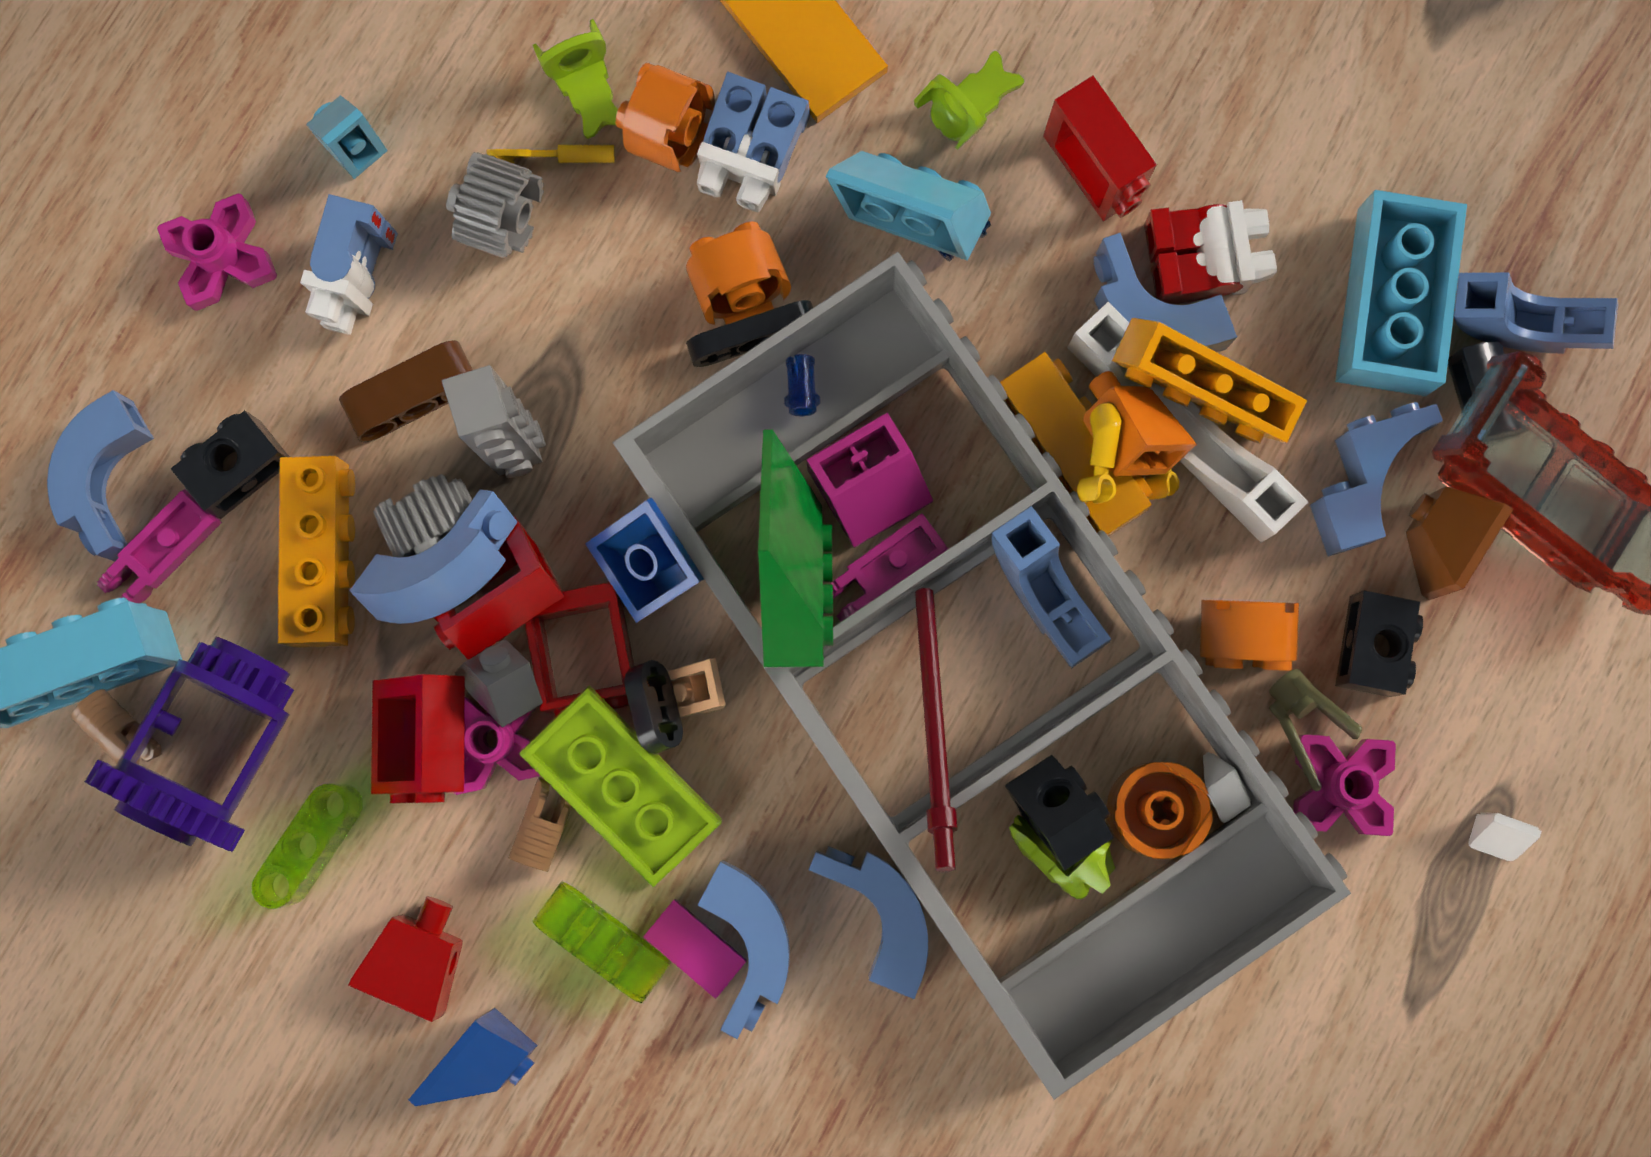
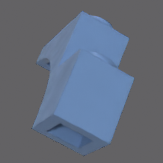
(1352, 514)

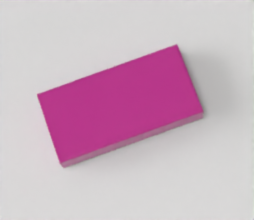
(695, 948)

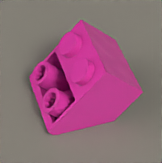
(869, 480)

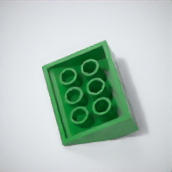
(792, 564)

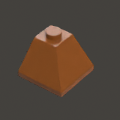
(1451, 538)

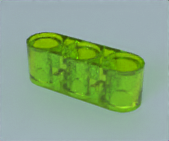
(287, 856)
(601, 942)

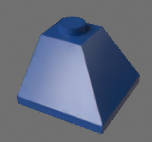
(644, 560)
(479, 1062)

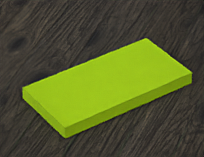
(620, 786)

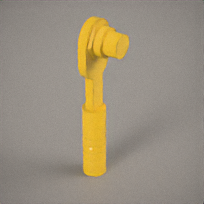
(564, 152)

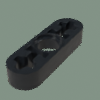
(742, 335)

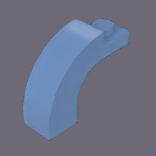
(1498, 311)
(1201, 321)
(82, 465)
(1034, 571)
(443, 575)
(758, 920)
(904, 938)

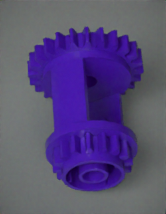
(167, 805)

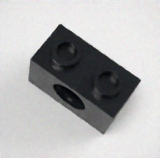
(256, 464)
(1359, 663)
(1061, 811)

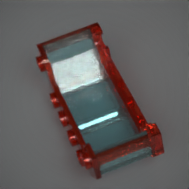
(1566, 490)

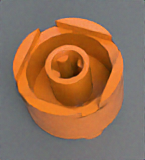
(665, 117)
(736, 274)
(1249, 632)
(1184, 802)

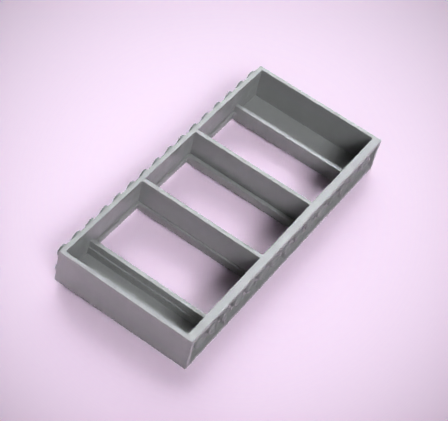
(1165, 935)

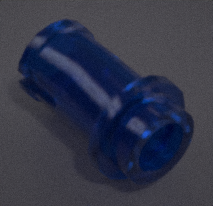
(801, 386)

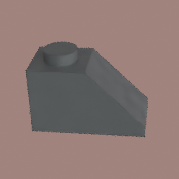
(501, 682)

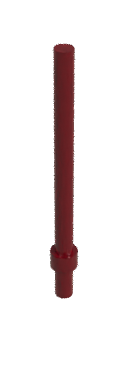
(941, 816)

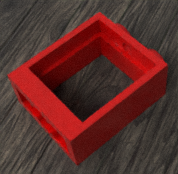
(1099, 149)
(578, 602)
(506, 605)
(418, 737)

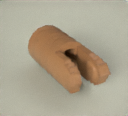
(110, 725)
(537, 836)

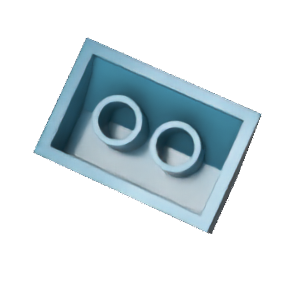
(911, 202)

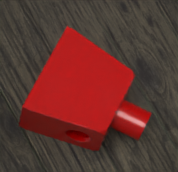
(413, 962)

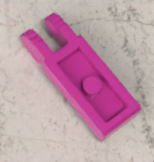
(160, 547)
(890, 563)

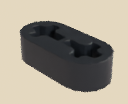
(653, 706)

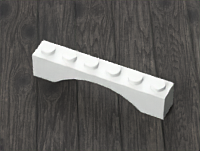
(1229, 471)

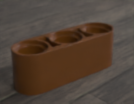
(403, 391)

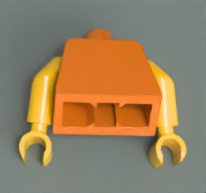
(1132, 438)

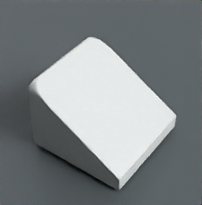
(1224, 788)
(1502, 836)

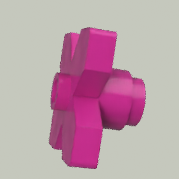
(216, 251)
(482, 759)
(1362, 770)

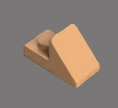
(697, 688)

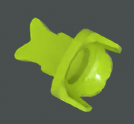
(582, 75)
(963, 108)
(1075, 880)

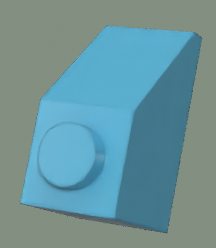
(347, 135)

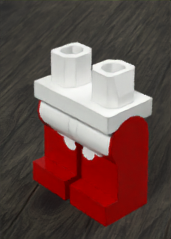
(1207, 251)

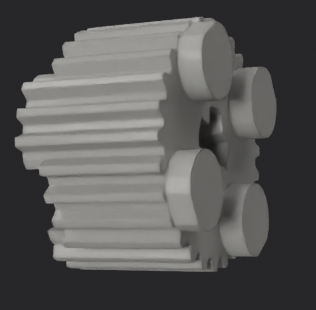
(494, 205)
(422, 516)

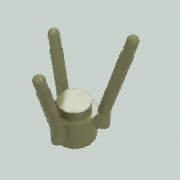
(1298, 696)

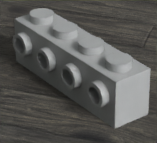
(494, 422)

